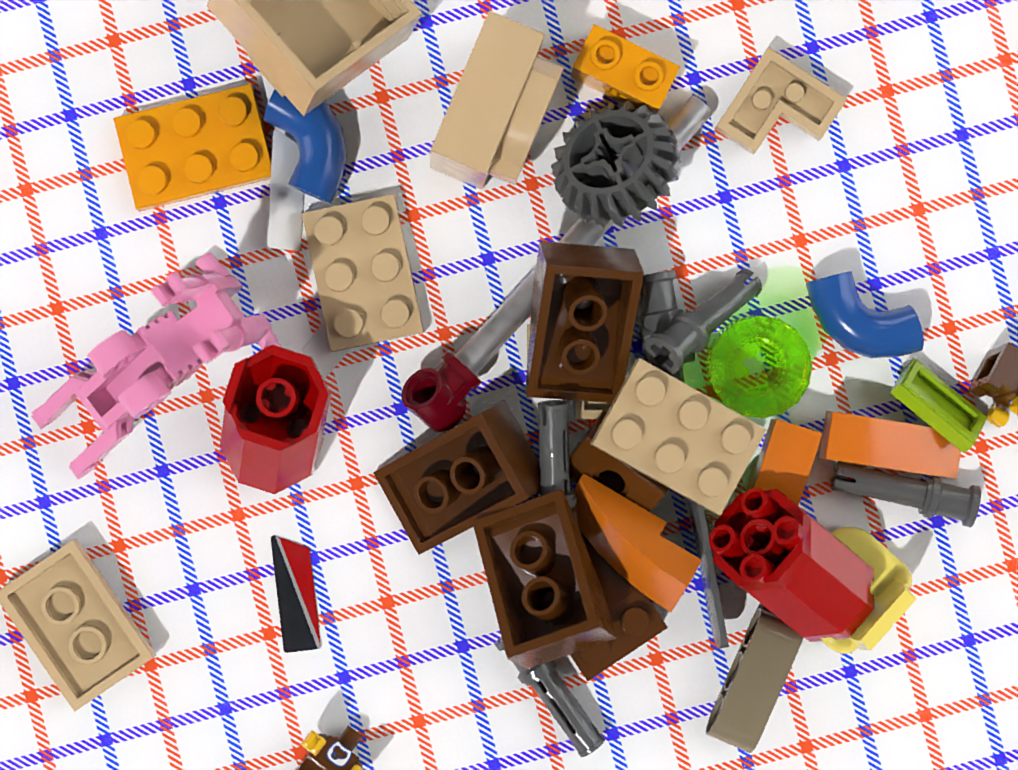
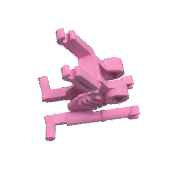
(144, 367)

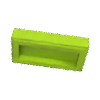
(939, 405)

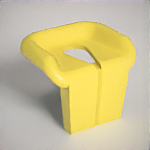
(889, 589)

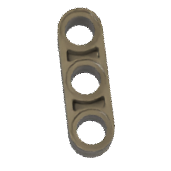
(754, 681)

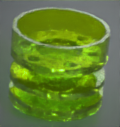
(768, 392)

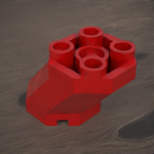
(274, 419)
(792, 565)

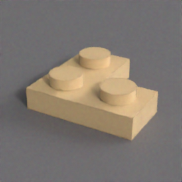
(775, 90)

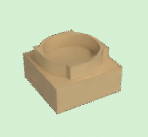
(315, 45)
(496, 105)

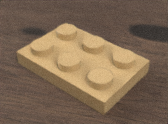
(362, 272)
(678, 436)
(75, 624)

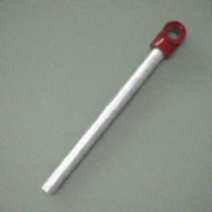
(439, 393)

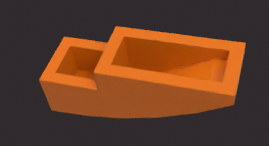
(888, 445)
(785, 459)
(632, 543)

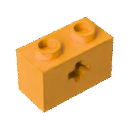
(623, 70)

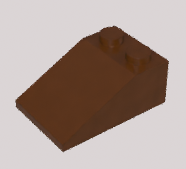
(582, 321)
(461, 477)
(542, 581)
(632, 617)

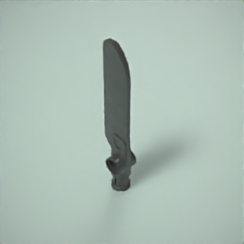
(660, 309)

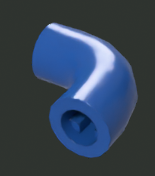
(319, 143)
(859, 328)

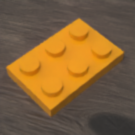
(194, 147)

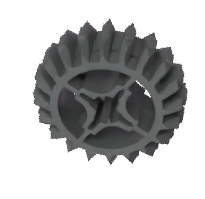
(644, 164)

